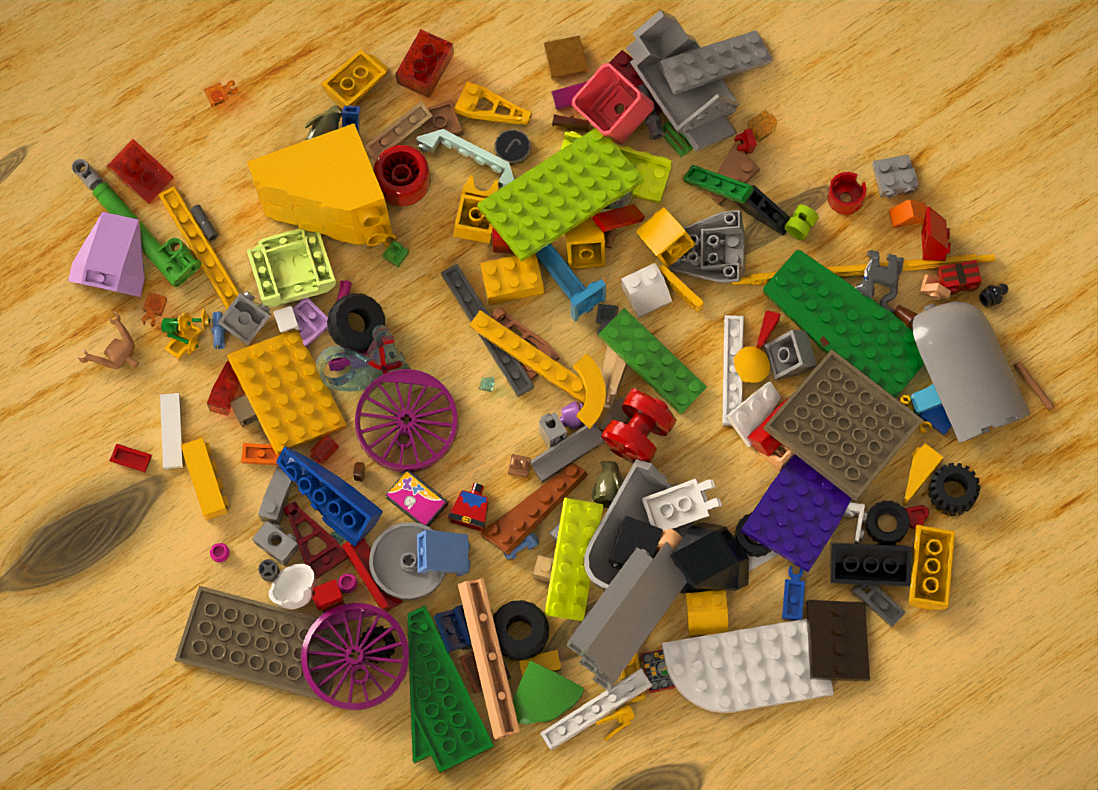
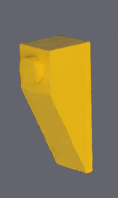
(923, 464)

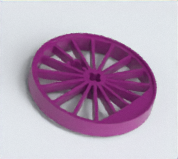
(410, 377)
(344, 614)

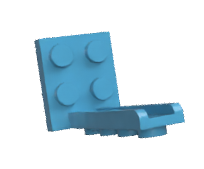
(580, 298)

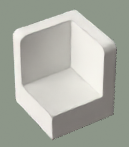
(286, 319)

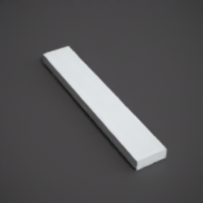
(731, 380)
(596, 709)

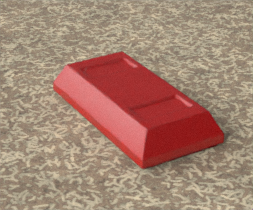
(130, 458)

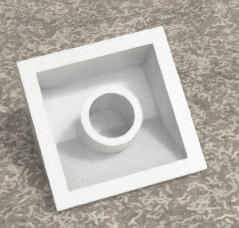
(646, 290)

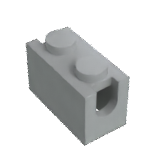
(551, 429)

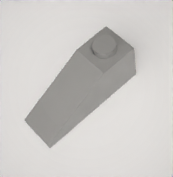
(275, 497)

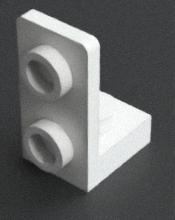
(856, 509)

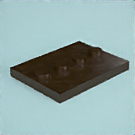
(837, 640)

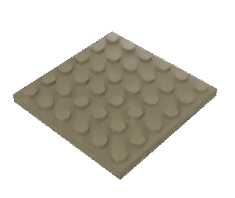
(843, 425)

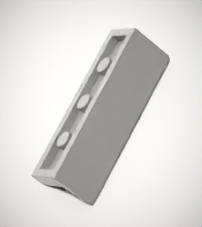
(566, 452)

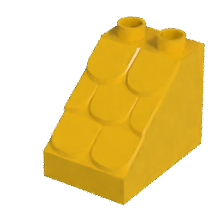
(324, 188)

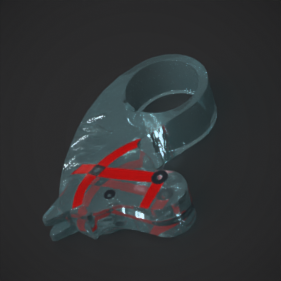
(365, 368)

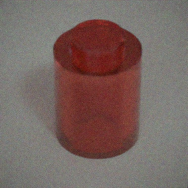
(323, 449)

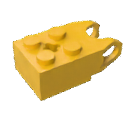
(470, 221)

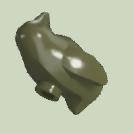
(324, 122)
(607, 484)

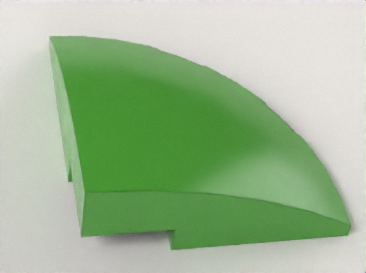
(544, 695)

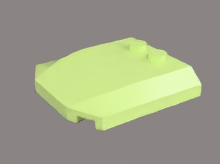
(291, 267)

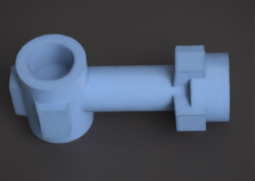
(530, 541)

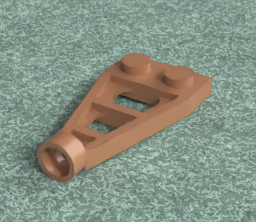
(528, 335)

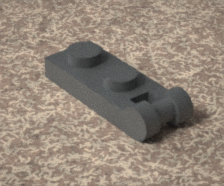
(879, 603)

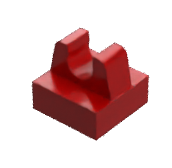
(748, 141)

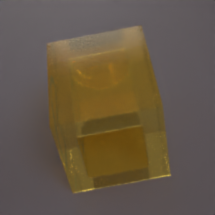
(762, 125)

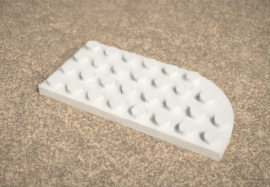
(745, 668)

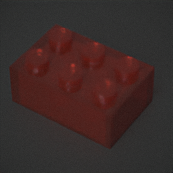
(424, 63)

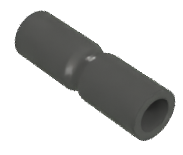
(206, 225)

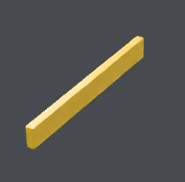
(199, 246)

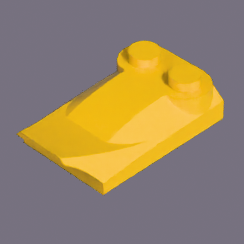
(354, 79)

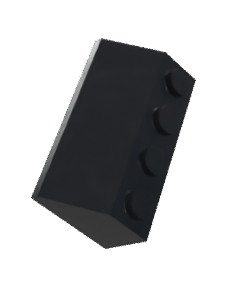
(870, 564)

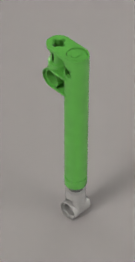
(170, 263)

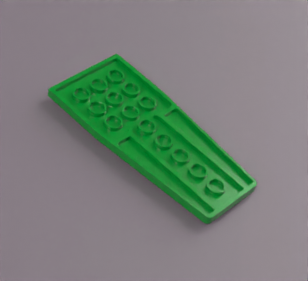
(851, 322)

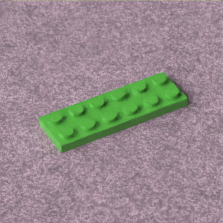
(652, 361)

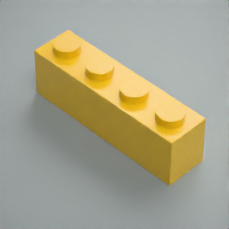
(204, 478)

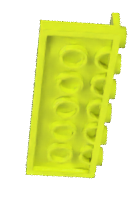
(652, 168)

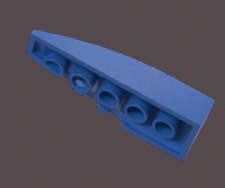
(336, 500)

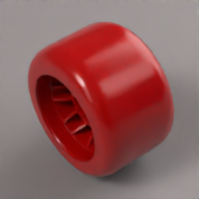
(399, 163)

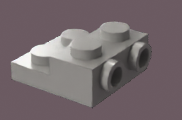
(895, 176)
(245, 317)

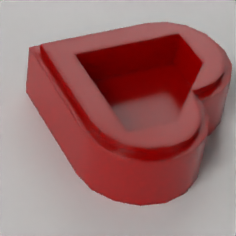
(917, 515)

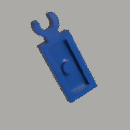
(793, 596)

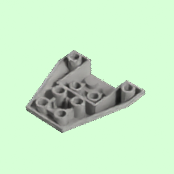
(717, 249)

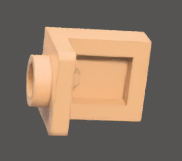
(933, 288)

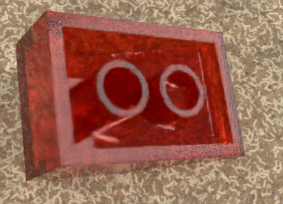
(139, 171)

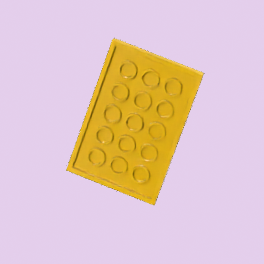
(286, 391)

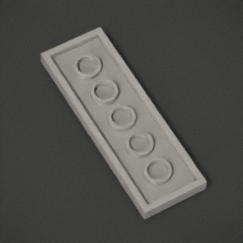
(715, 62)

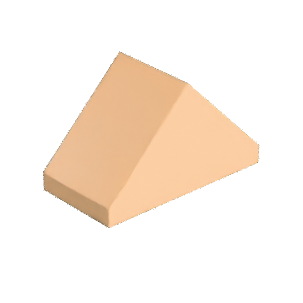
(779, 457)

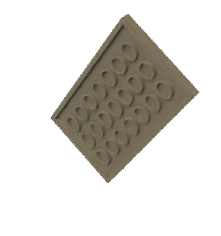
(255, 642)

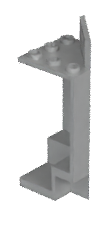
(695, 112)

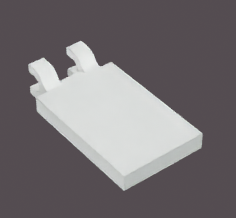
(680, 504)

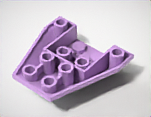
(111, 256)

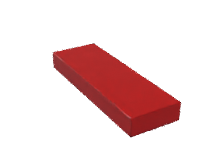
(618, 218)

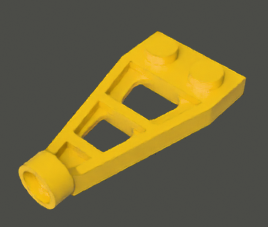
(470, 98)

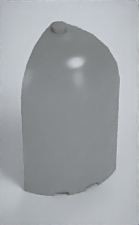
(968, 369)
(639, 483)

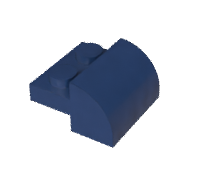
(454, 629)

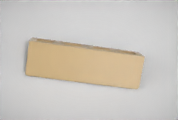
(398, 130)

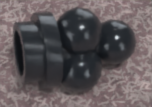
(993, 294)

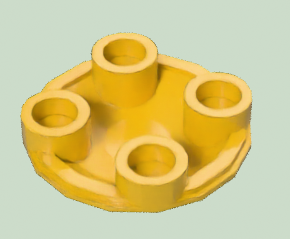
(751, 364)

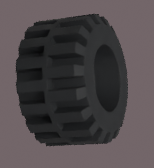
(963, 477)

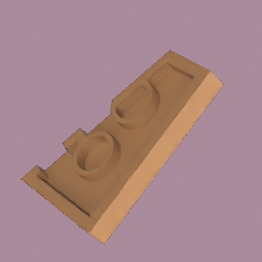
(735, 166)

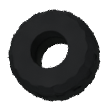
(338, 321)
(528, 613)

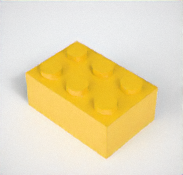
(511, 279)

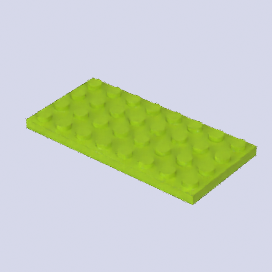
(560, 193)

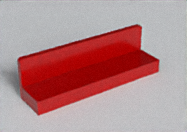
(359, 558)

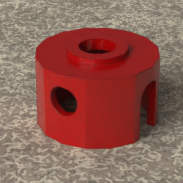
(846, 183)

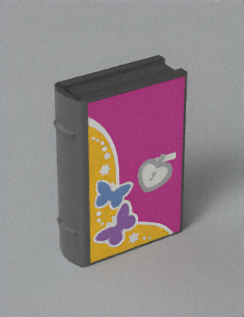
(416, 499)

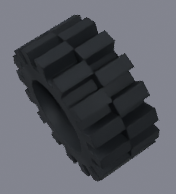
(389, 639)

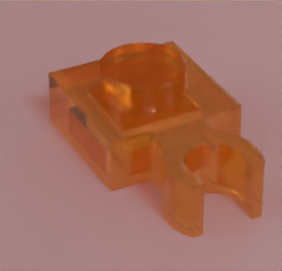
(218, 94)
(154, 306)

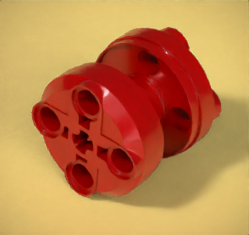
(646, 416)

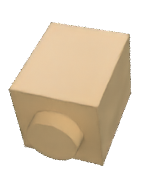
(543, 569)

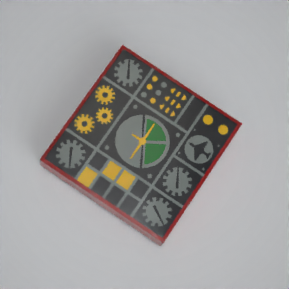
(656, 671)

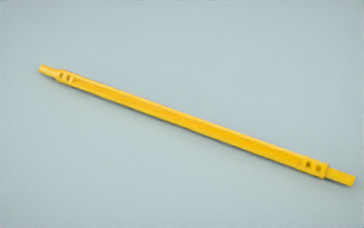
(857, 270)

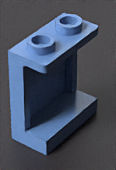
(443, 552)

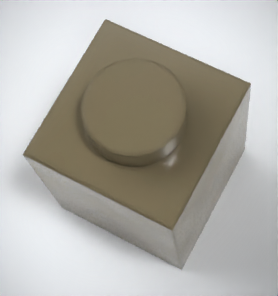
(243, 410)

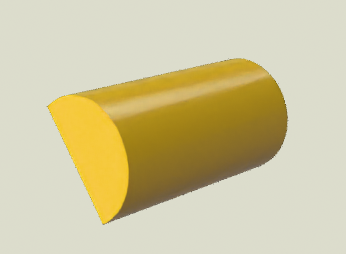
(931, 568)

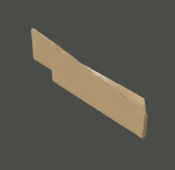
(612, 374)

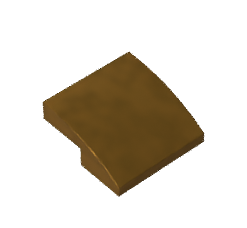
(565, 56)

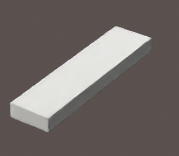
(171, 431)

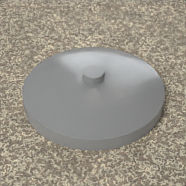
(395, 563)

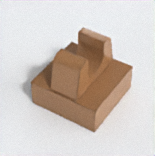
(519, 466)

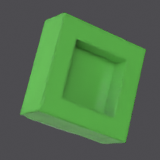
(395, 253)

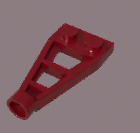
(327, 558)

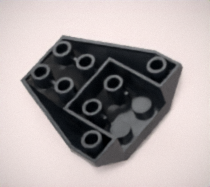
(712, 558)

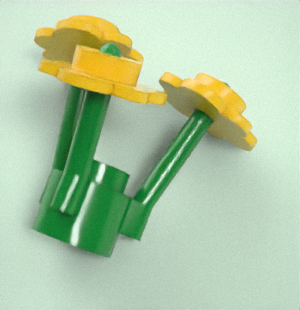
(184, 324)

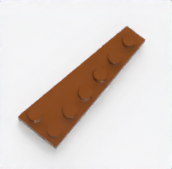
(528, 514)

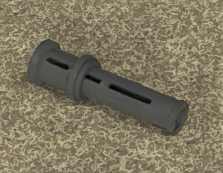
(652, 120)

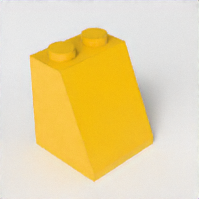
(665, 237)
(585, 246)

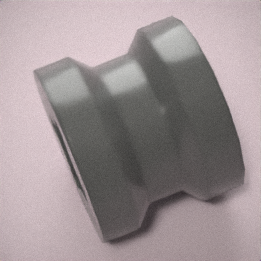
(266, 567)

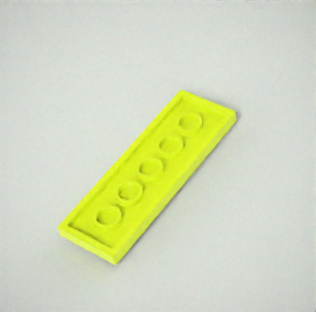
(568, 578)

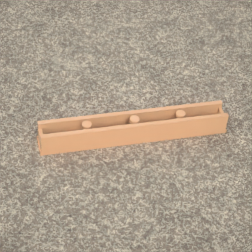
(488, 658)

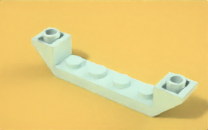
(430, 141)

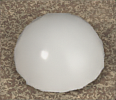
(293, 587)

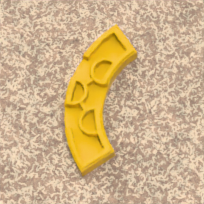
(595, 390)

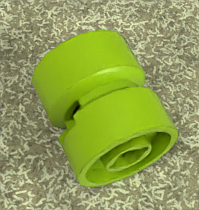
(801, 222)

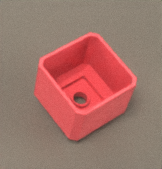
(603, 95)

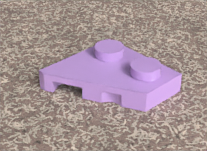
(310, 320)

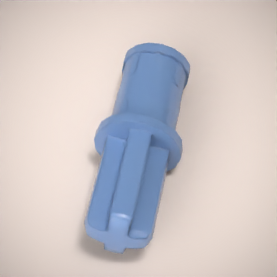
(218, 331)

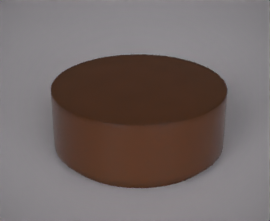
(359, 471)

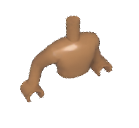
(117, 351)

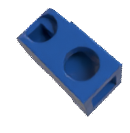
(350, 116)

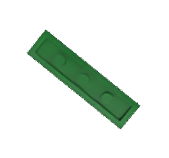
(718, 184)

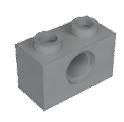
(281, 552)

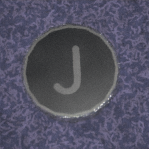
(512, 146)

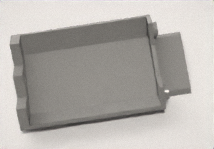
(627, 614)

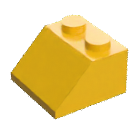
(706, 612)

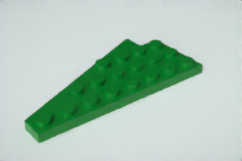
(441, 709)

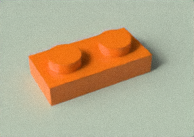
(259, 454)

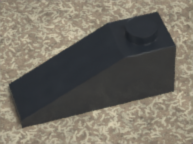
(765, 211)

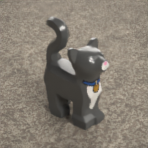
(881, 275)

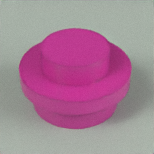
(219, 552)
(347, 583)

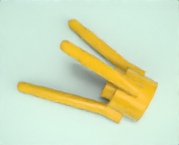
(622, 714)

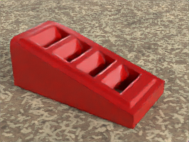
(769, 323)

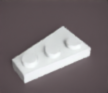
(754, 411)

